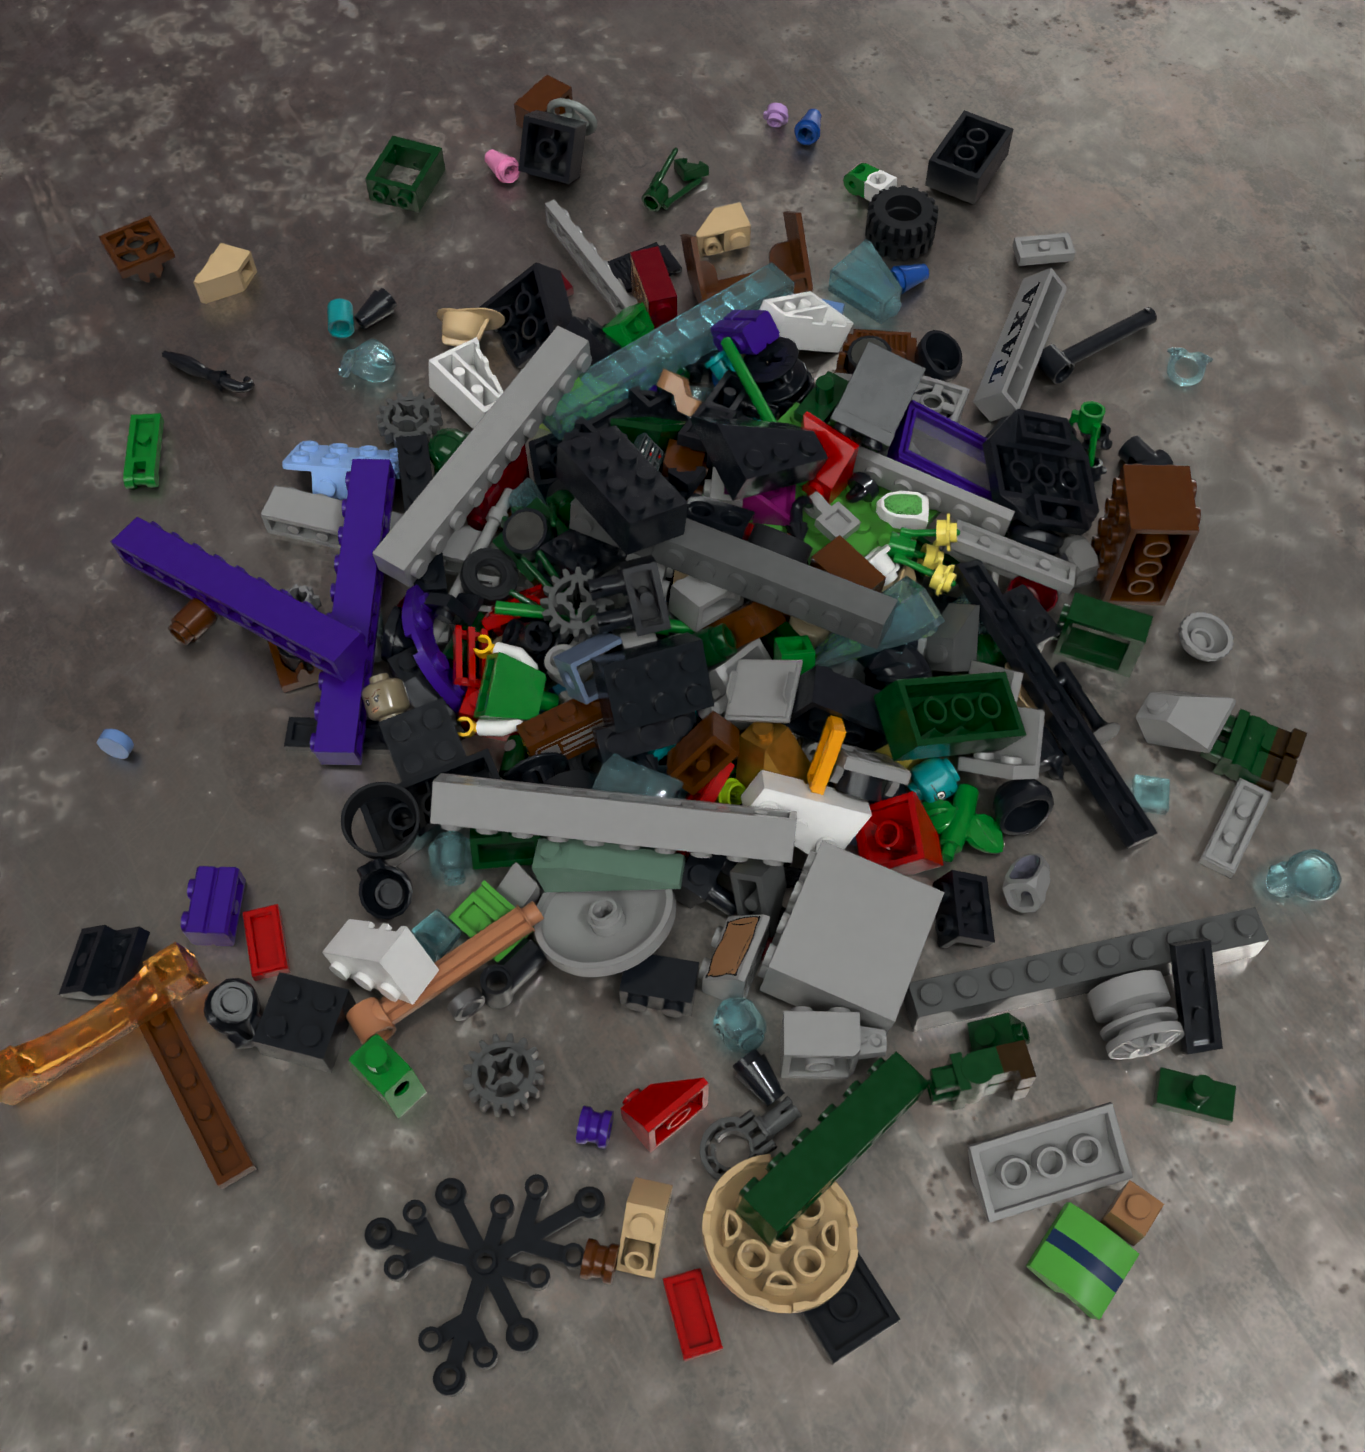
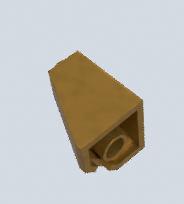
(770, 749)

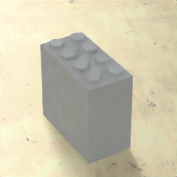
(849, 937)

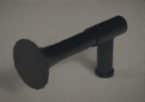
(1101, 729)

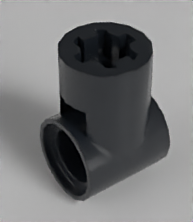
(1138, 452)
(530, 636)

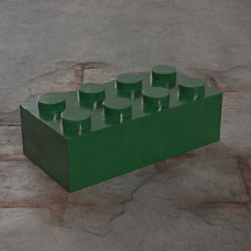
(949, 715)

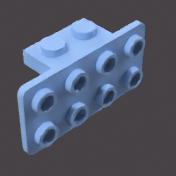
(331, 462)

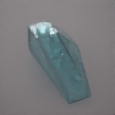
(913, 619)

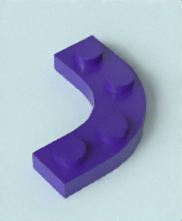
(418, 625)

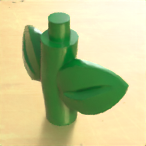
(960, 823)

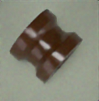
(599, 1261)

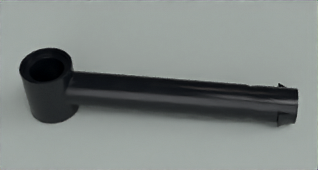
(1060, 364)

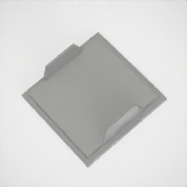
(762, 690)

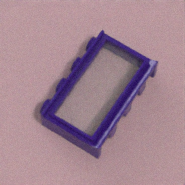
(941, 449)

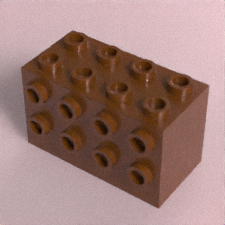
(1146, 533)

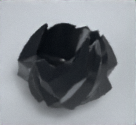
(894, 664)

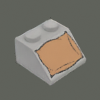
(735, 956)

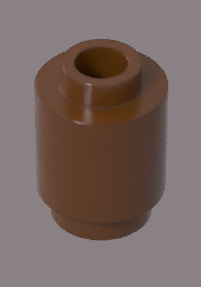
(192, 621)

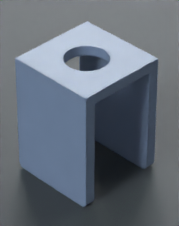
(577, 655)

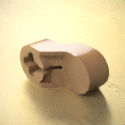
(681, 390)

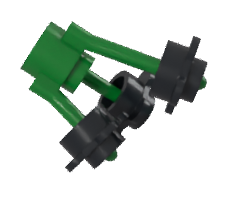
(1094, 432)

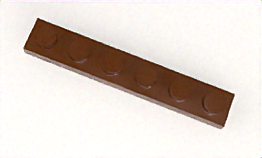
(197, 1098)

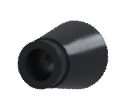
(376, 308)
(758, 1077)

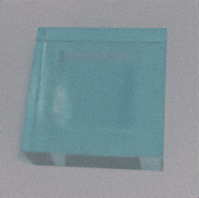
(1151, 793)

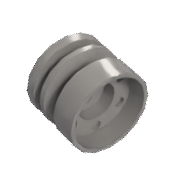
(1135, 1014)

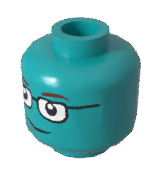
(934, 779)

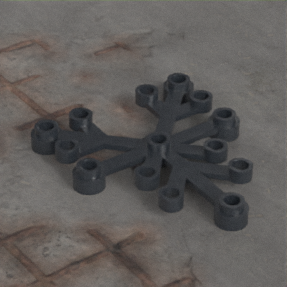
(527, 1239)

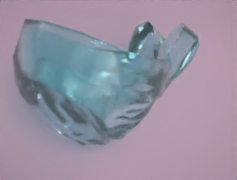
(369, 361)

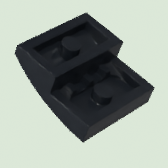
(103, 962)

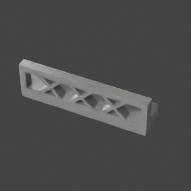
(1012, 558)

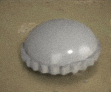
(1205, 636)

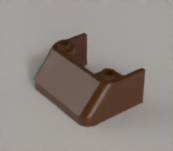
(788, 256)

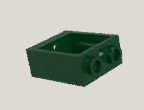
(409, 154)
(1098, 649)

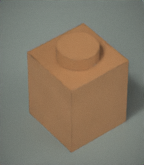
(1132, 1213)

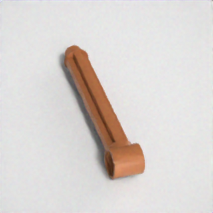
(381, 1015)

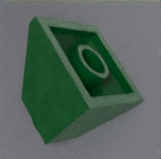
(658, 429)

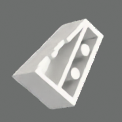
(808, 321)
(465, 381)
(820, 818)
(381, 959)

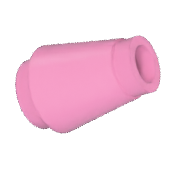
(502, 166)

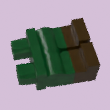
(1257, 752)
(982, 1074)

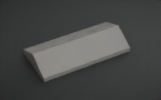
(1048, 1162)

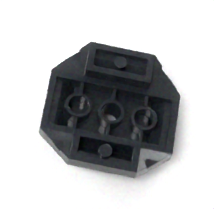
(1041, 473)

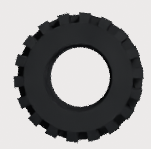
(901, 222)

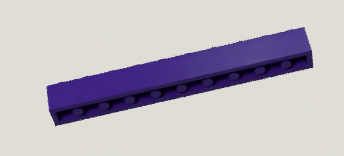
(243, 599)
(356, 602)

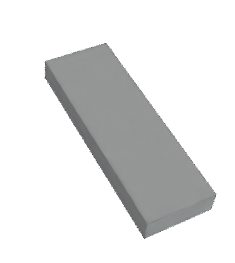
(1235, 828)

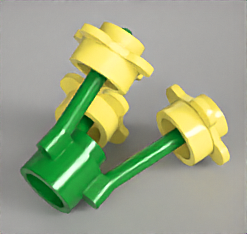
(929, 556)

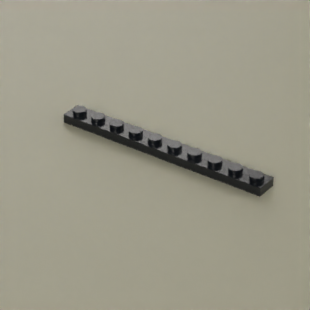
(1060, 712)

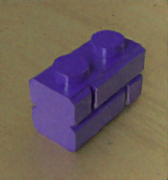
(747, 329)
(214, 906)

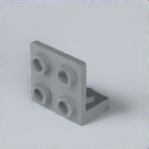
(1017, 760)

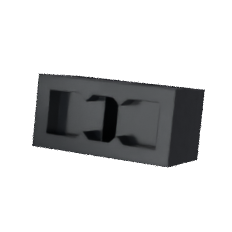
(720, 516)

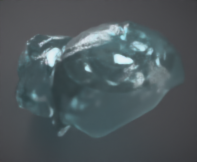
(1306, 875)

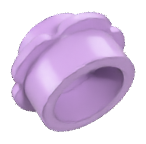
(776, 115)

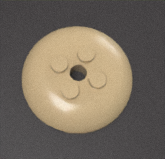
(790, 1273)

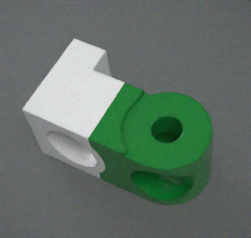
(867, 181)

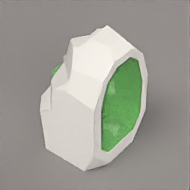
(904, 509)

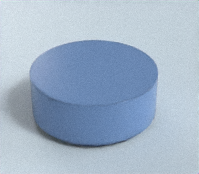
(115, 743)

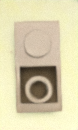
(724, 230)
(225, 273)
(644, 1227)

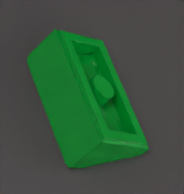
(629, 324)

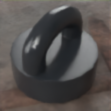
(861, 488)

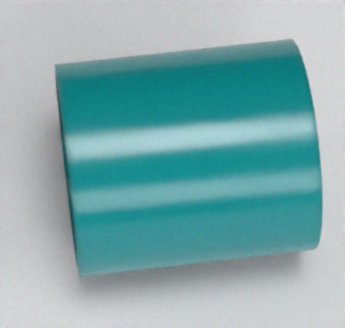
(340, 318)

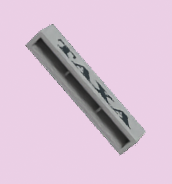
(1020, 345)

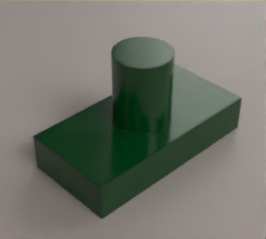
(823, 397)
(1194, 1096)

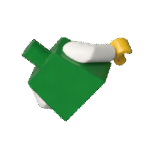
(508, 691)

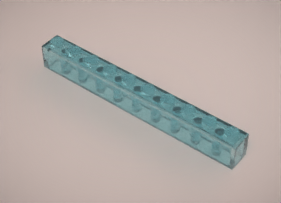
(667, 347)

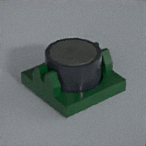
(526, 532)

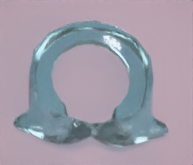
(1200, 358)

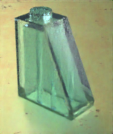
(866, 283)

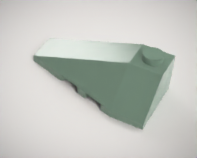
(582, 868)

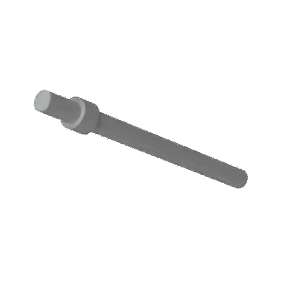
(493, 523)

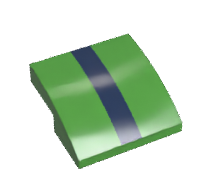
(1082, 1260)

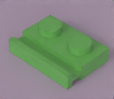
(482, 910)

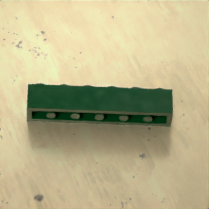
(831, 1148)

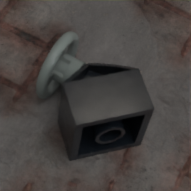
(555, 143)

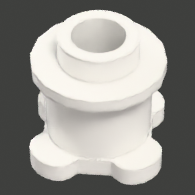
(881, 561)

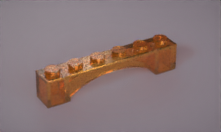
(156, 987)

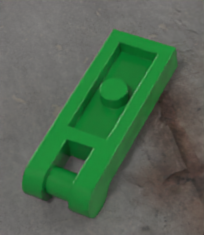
(143, 450)

